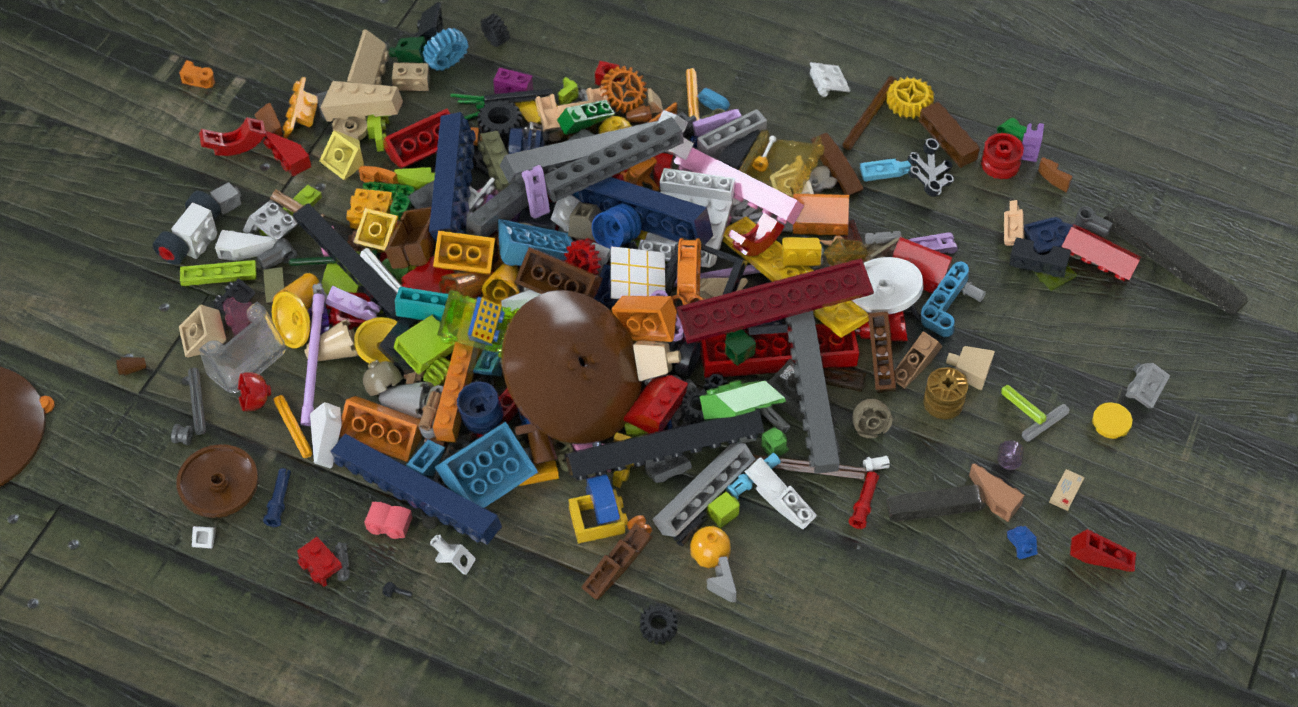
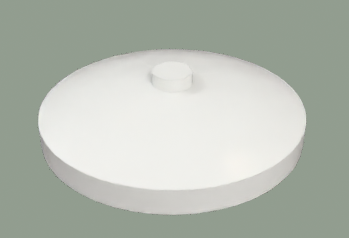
(895, 285)

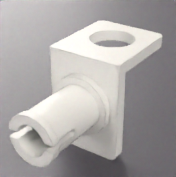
(452, 553)

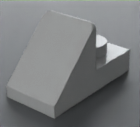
(723, 583)

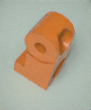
(197, 76)

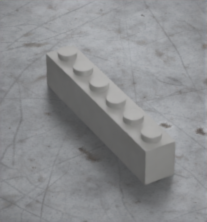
(703, 489)

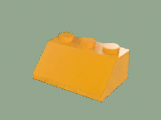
(464, 252)

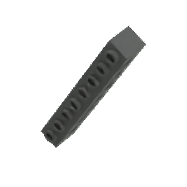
(613, 159)

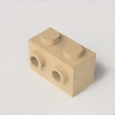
(407, 78)

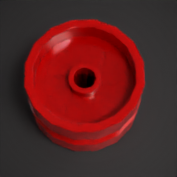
(1002, 156)

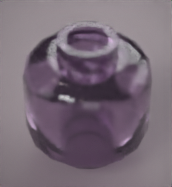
(1010, 455)

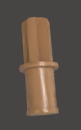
(430, 411)

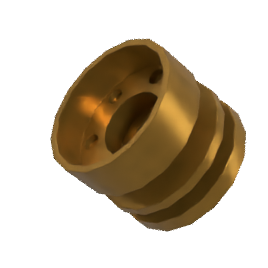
(945, 393)

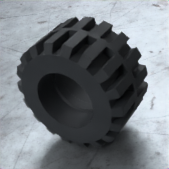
(497, 113)

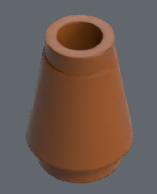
(640, 114)

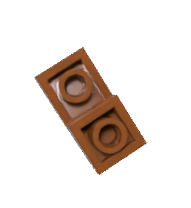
(1050, 172)

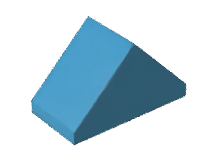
(488, 364)
(426, 458)

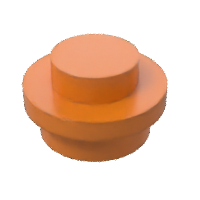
(47, 403)

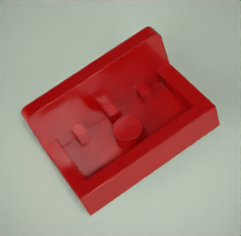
(318, 561)

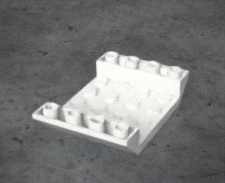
(702, 189)

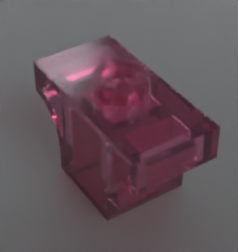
(236, 314)

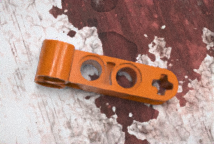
(688, 272)

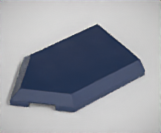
(1047, 233)

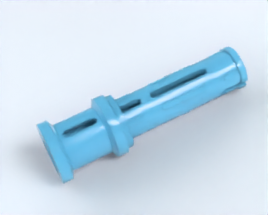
(744, 482)

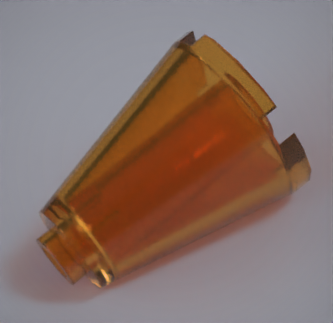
(464, 282)

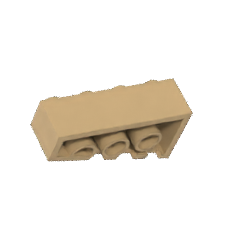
(360, 100)

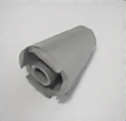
(407, 398)

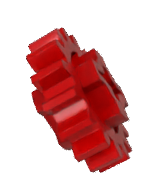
(583, 256)

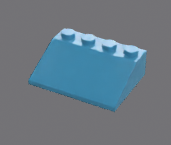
(518, 237)
(487, 467)

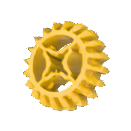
(902, 90)

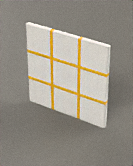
(636, 272)

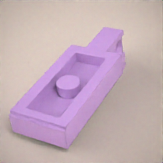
(711, 123)

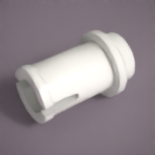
(876, 463)

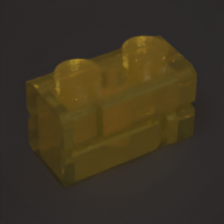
(845, 251)

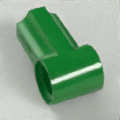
(1012, 127)

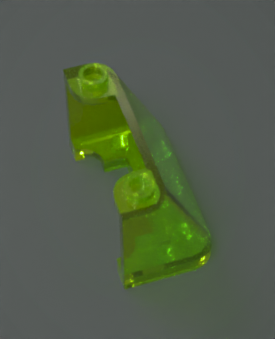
(457, 320)

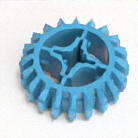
(445, 49)

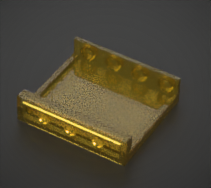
(788, 163)

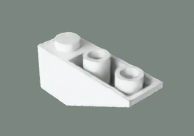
(241, 246)

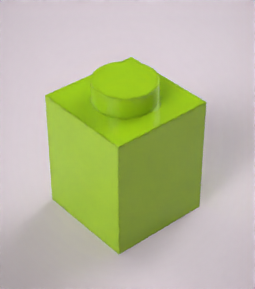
(723, 509)

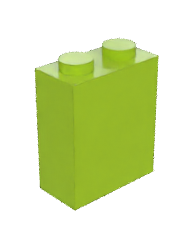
(422, 346)

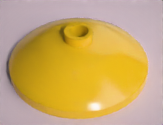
(291, 319)
(370, 335)

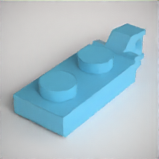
(883, 169)

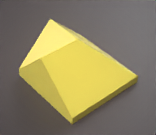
(342, 155)

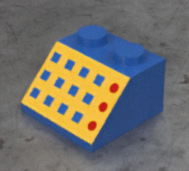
(485, 322)

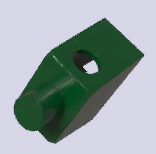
(409, 50)

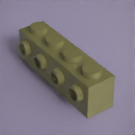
(493, 154)

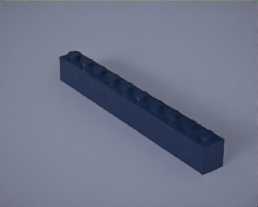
(416, 489)

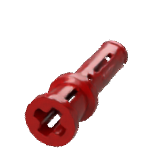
(862, 506)

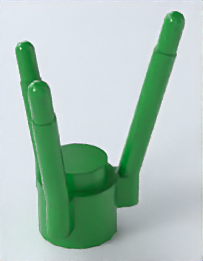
(478, 100)

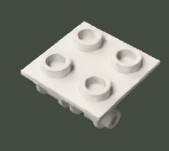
(828, 78)

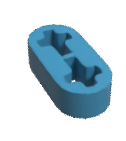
(713, 100)

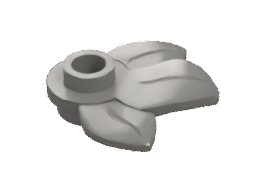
(820, 179)

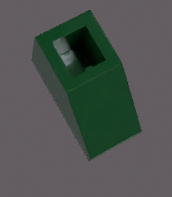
(739, 346)

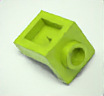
(568, 93)

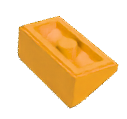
(546, 472)

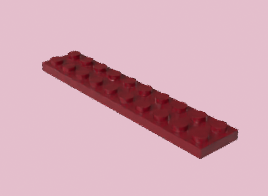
(774, 300)

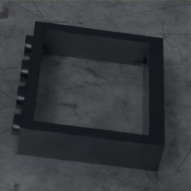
(734, 278)

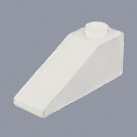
(325, 432)

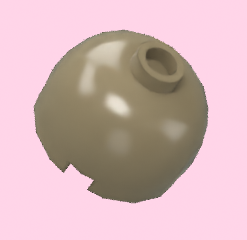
(380, 376)
(871, 418)

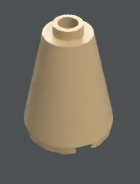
(336, 343)

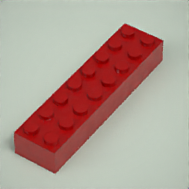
(775, 350)

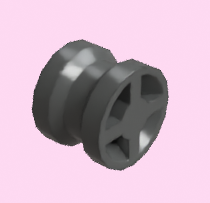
(182, 434)

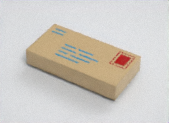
(1066, 490)

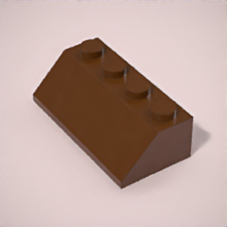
(548, 273)

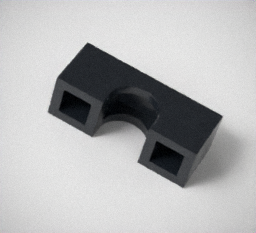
(1053, 263)

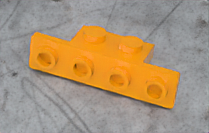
(302, 108)

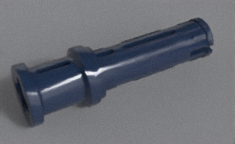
(276, 505)

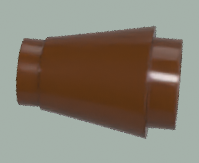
(129, 365)

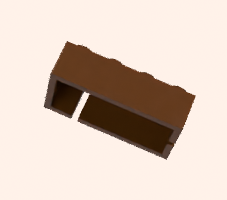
(411, 240)

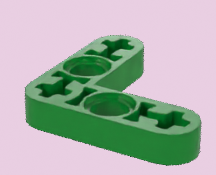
(399, 192)

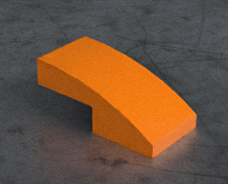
(377, 174)

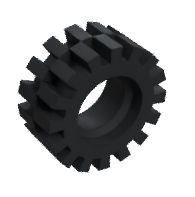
(494, 30)
(686, 408)
(658, 634)

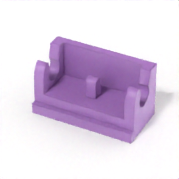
(1032, 142)

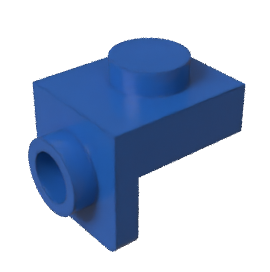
(1024, 541)

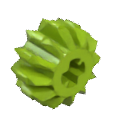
(437, 372)

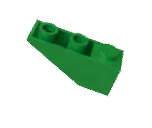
(583, 116)

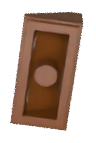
(269, 119)

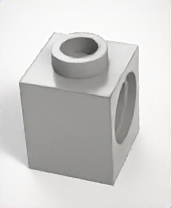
(227, 197)

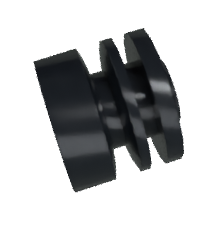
(689, 356)

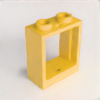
(584, 535)

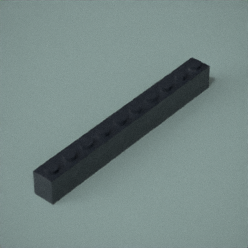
(663, 443)

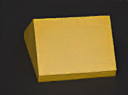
(375, 230)

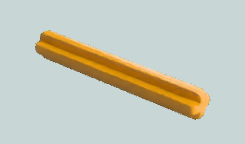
(692, 93)
(293, 426)

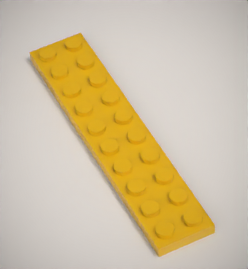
(839, 318)

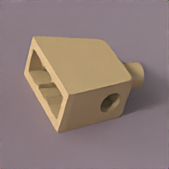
(654, 359)
(973, 364)

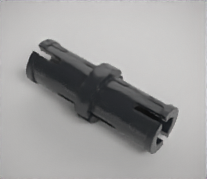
(691, 529)

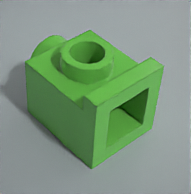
(776, 440)

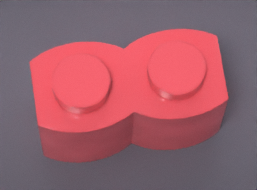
(388, 520)

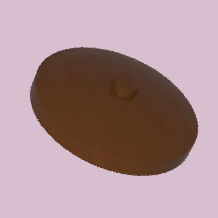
(217, 481)

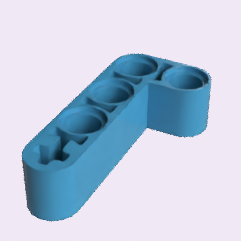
(947, 296)

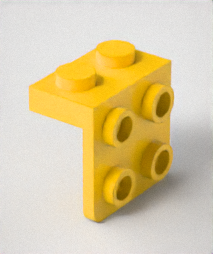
(801, 251)

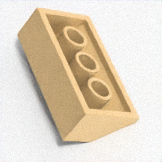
(369, 60)

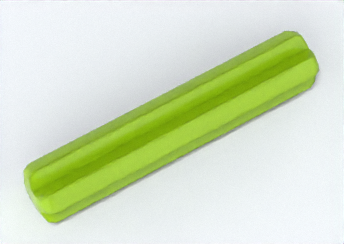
(1022, 403)

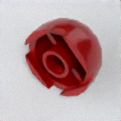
(253, 391)

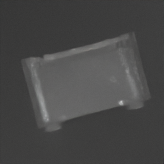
(248, 351)

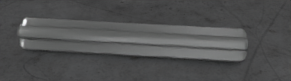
(197, 402)

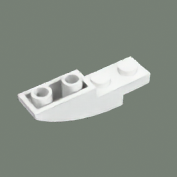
(780, 496)

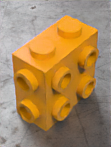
(369, 199)

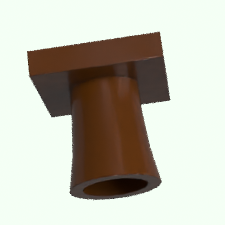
(540, 444)

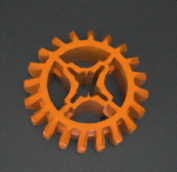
(629, 76)

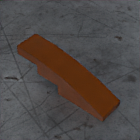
(839, 166)
(617, 562)

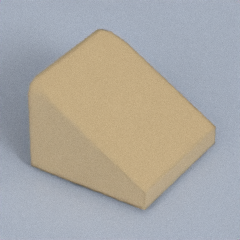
(654, 101)

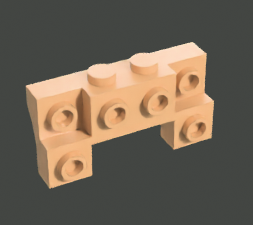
(549, 112)

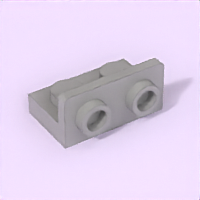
(1147, 384)

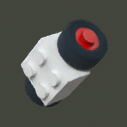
(191, 232)

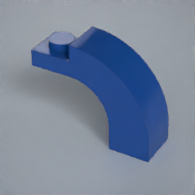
(603, 498)

